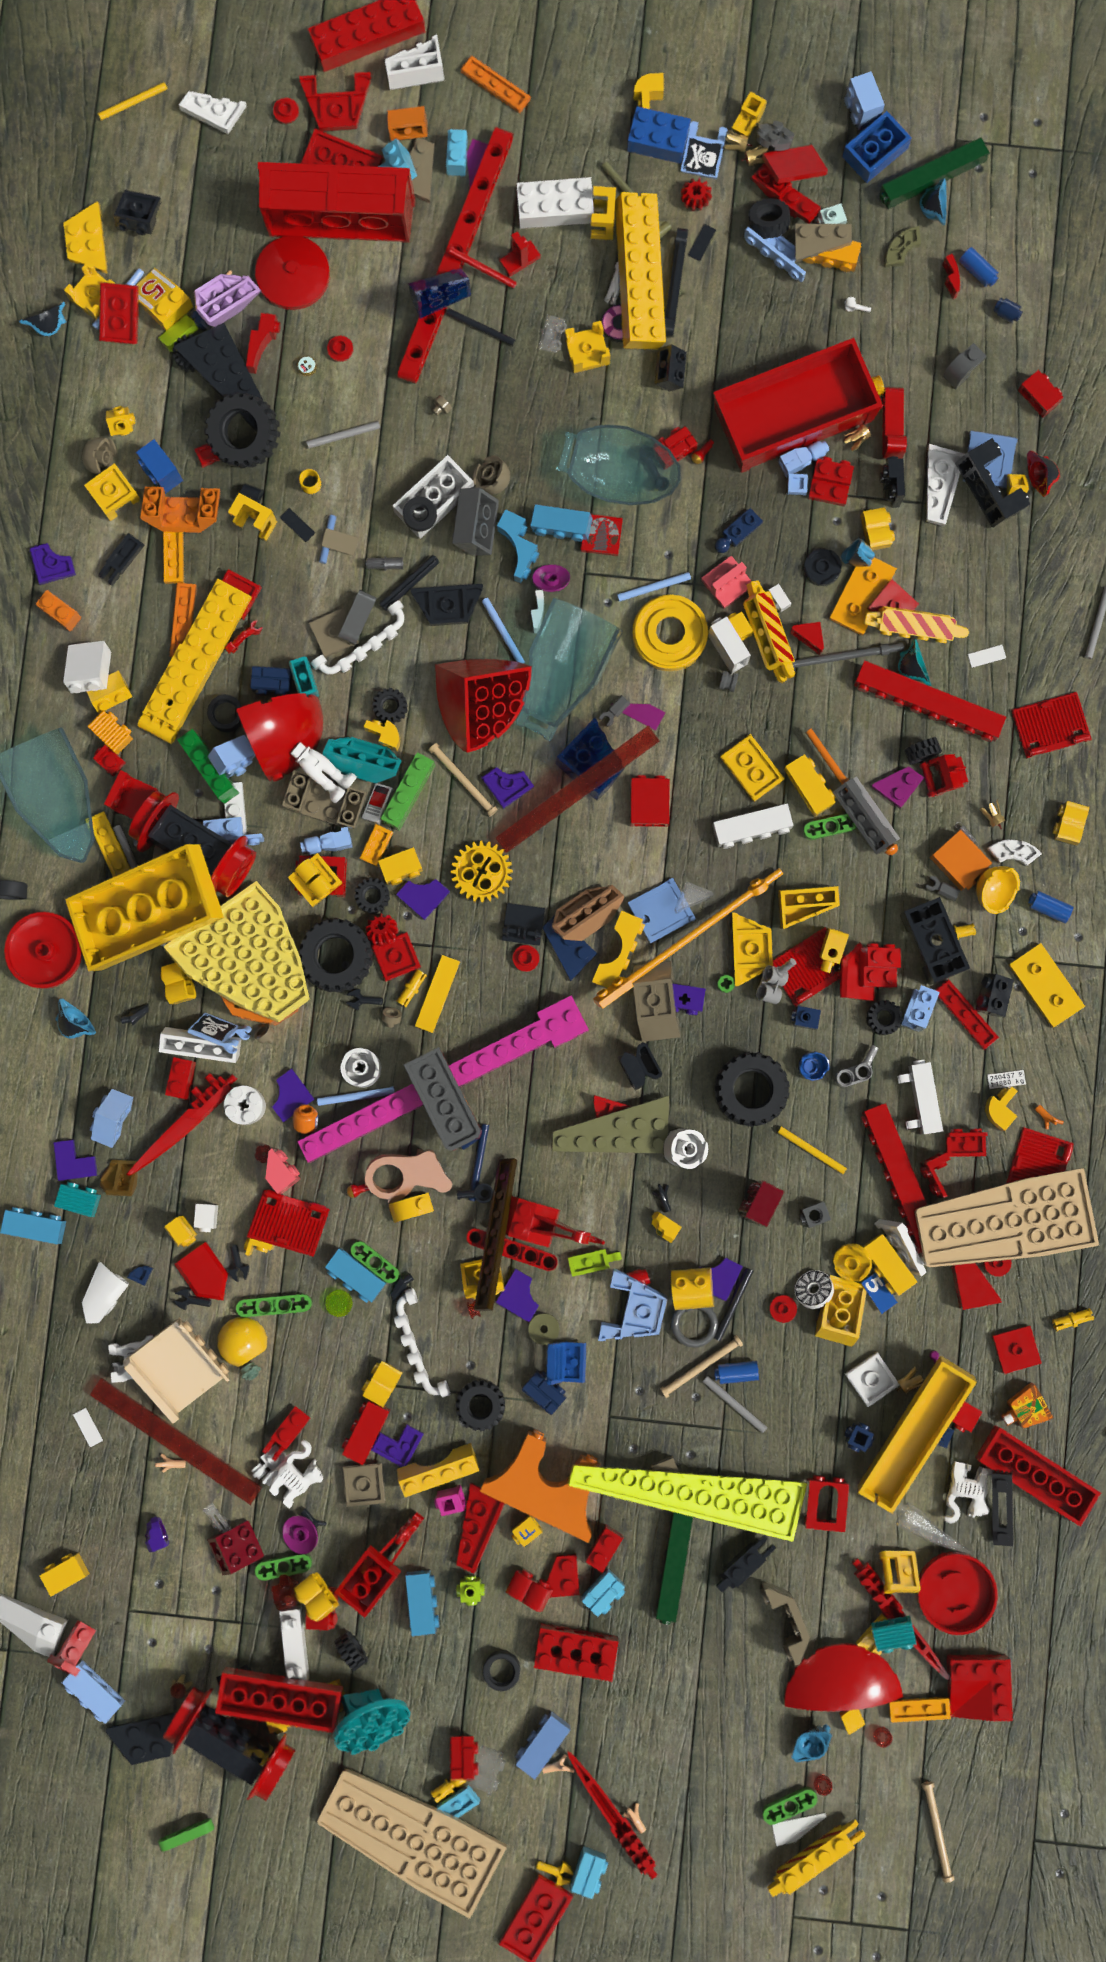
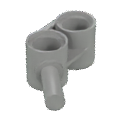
(771, 979)
(852, 1072)

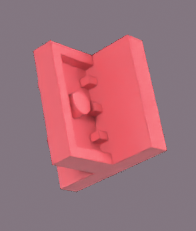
(727, 581)

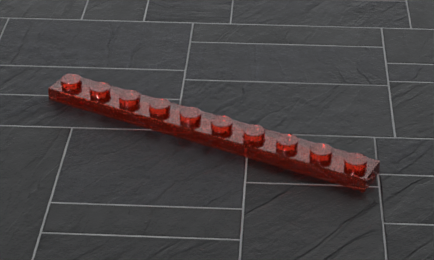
(578, 789)
(176, 1441)

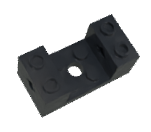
(979, 481)
(940, 960)

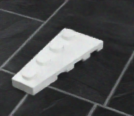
(941, 482)

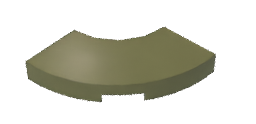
(901, 246)

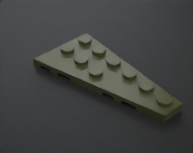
(628, 1130)

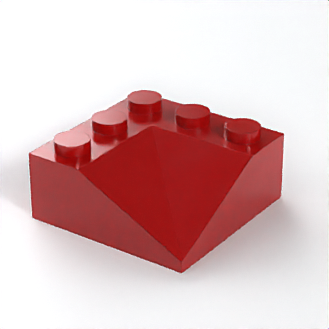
(980, 1687)

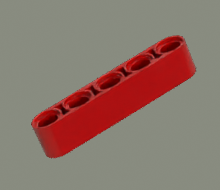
(520, 1255)

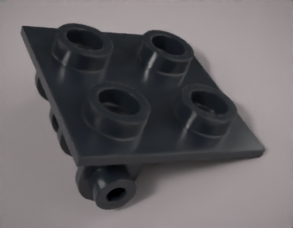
(523, 924)

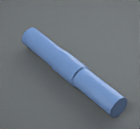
(324, 552)

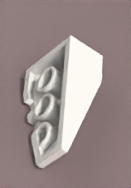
(32, 1625)

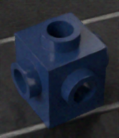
(859, 1444)

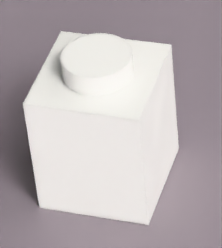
(205, 1217)

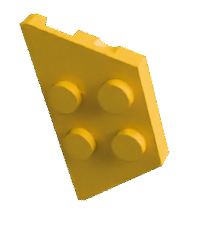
(86, 238)
(751, 948)

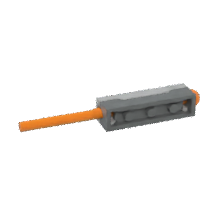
(860, 806)

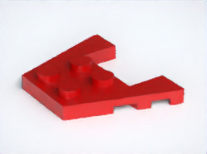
(337, 109)

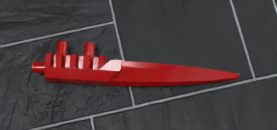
(203, 1106)
(893, 1609)
(619, 1826)

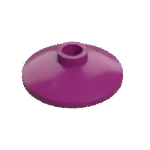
(551, 578)
(294, 1537)

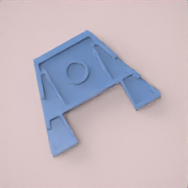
(642, 1311)

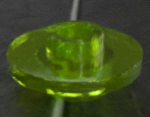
(339, 1303)

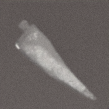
(921, 1525)

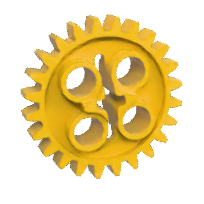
(497, 879)

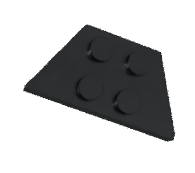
(448, 603)
(143, 1739)

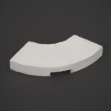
(1014, 850)

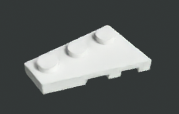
(215, 112)
(906, 1249)

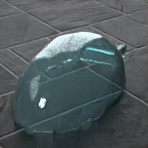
(620, 465)

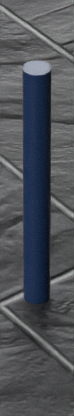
(479, 1158)

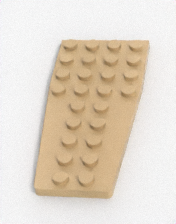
(1009, 1221)
(413, 1840)

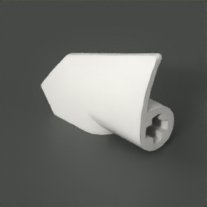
(102, 1294)

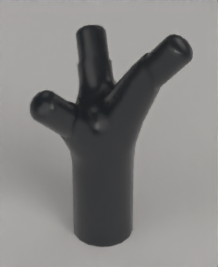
(662, 1196)
(305, 1513)

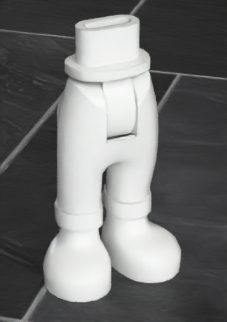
(314, 763)

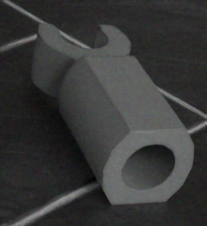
(615, 709)
(943, 889)

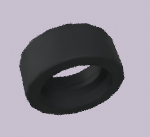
(211, 713)
(13, 890)
(499, 1686)

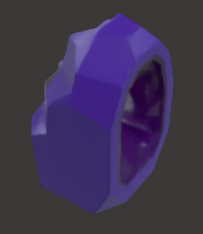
(156, 1535)

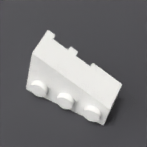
(415, 66)

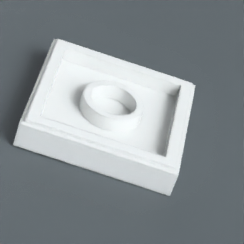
(872, 1379)

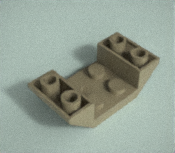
(313, 801)
(656, 1003)
(796, 1643)

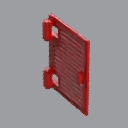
(1051, 725)
(807, 968)
(1038, 1156)
(288, 1223)

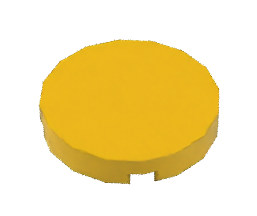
(852, 1262)

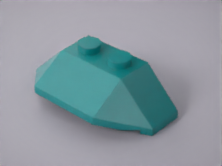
(363, 758)

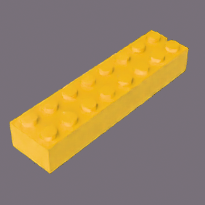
(640, 271)
(916, 1434)

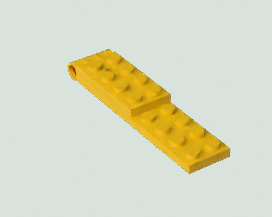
(193, 662)

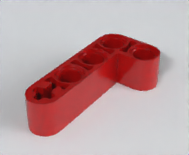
(893, 423)

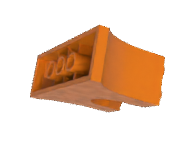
(527, 1490)

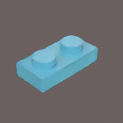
(460, 1802)

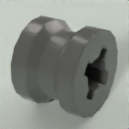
(728, 681)

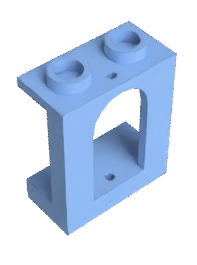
(917, 1012)

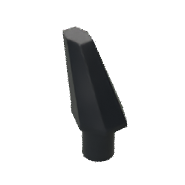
(135, 1015)
(401, 1285)

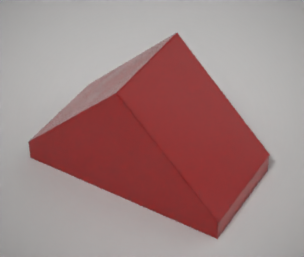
(810, 635)

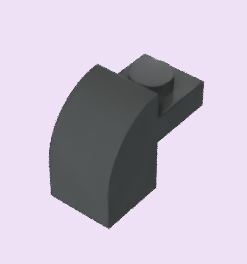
(963, 365)

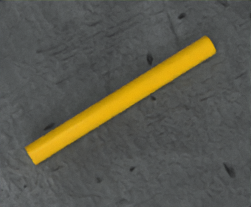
(132, 101)
(812, 1150)

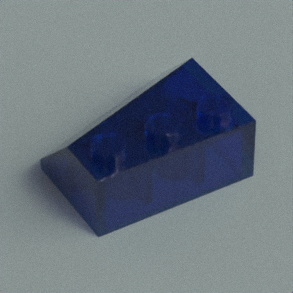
(439, 291)
(584, 752)

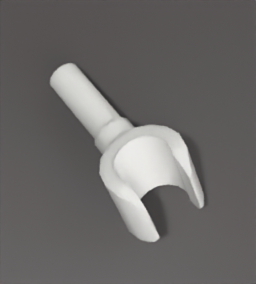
(850, 305)

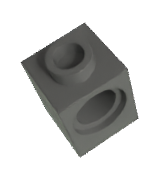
(822, 1211)

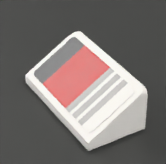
(377, 803)

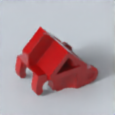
(951, 773)

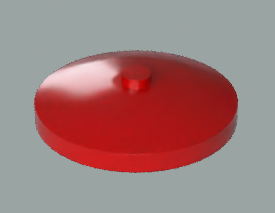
(292, 272)
(43, 950)

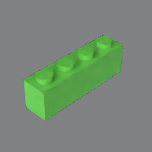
(408, 791)

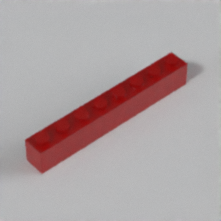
(930, 701)
(897, 1167)

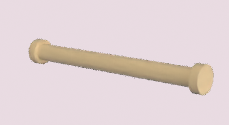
(463, 780)
(701, 1366)
(947, 1876)

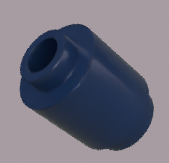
(1008, 310)

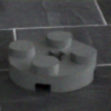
(775, 136)

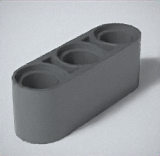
(357, 617)

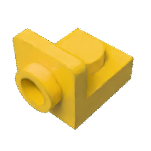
(261, 1246)

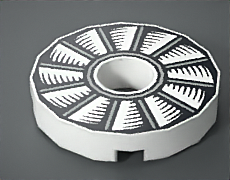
(812, 1279)

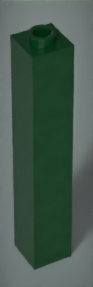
(930, 174)
(674, 1568)

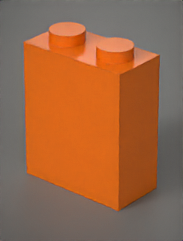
(961, 861)

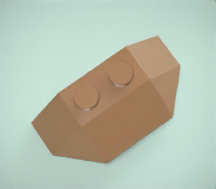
(587, 912)

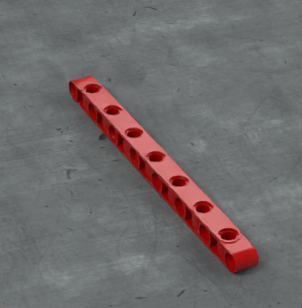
(462, 240)

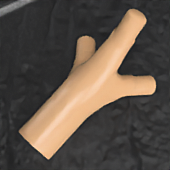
(170, 1463)
(557, 1766)
(634, 1817)

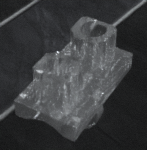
(552, 333)

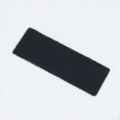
(702, 242)
(297, 524)

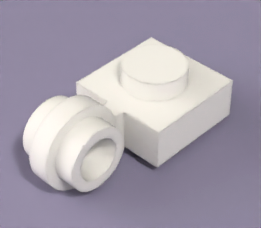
(260, 1470)

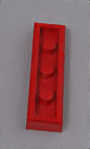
(966, 1014)

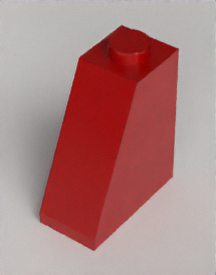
(973, 1287)

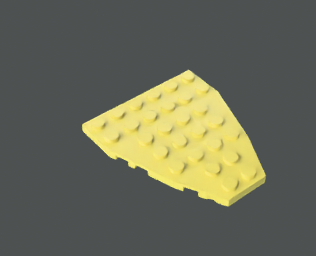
(246, 956)

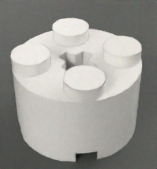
(350, 1064)
(239, 1095)
(696, 1148)

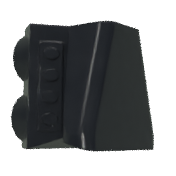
(640, 1066)

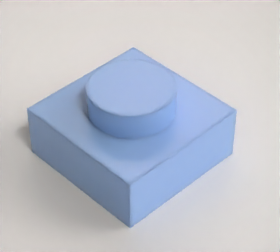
(797, 484)

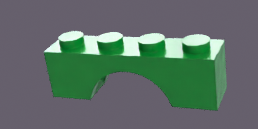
(198, 753)

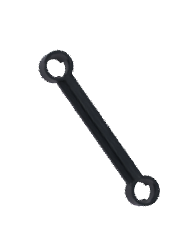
(675, 281)

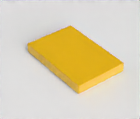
(752, 768)

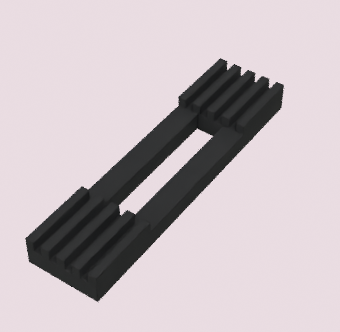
(1002, 1483)

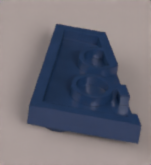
(572, 954)

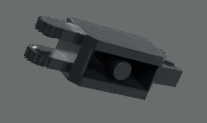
(744, 1564)

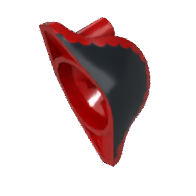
(1042, 472)

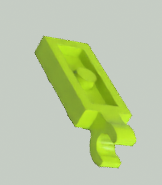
(592, 1262)

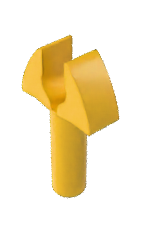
(556, 1871)

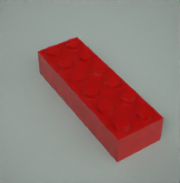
(365, 31)
(1038, 1475)
(279, 1699)

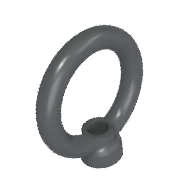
(699, 1342)

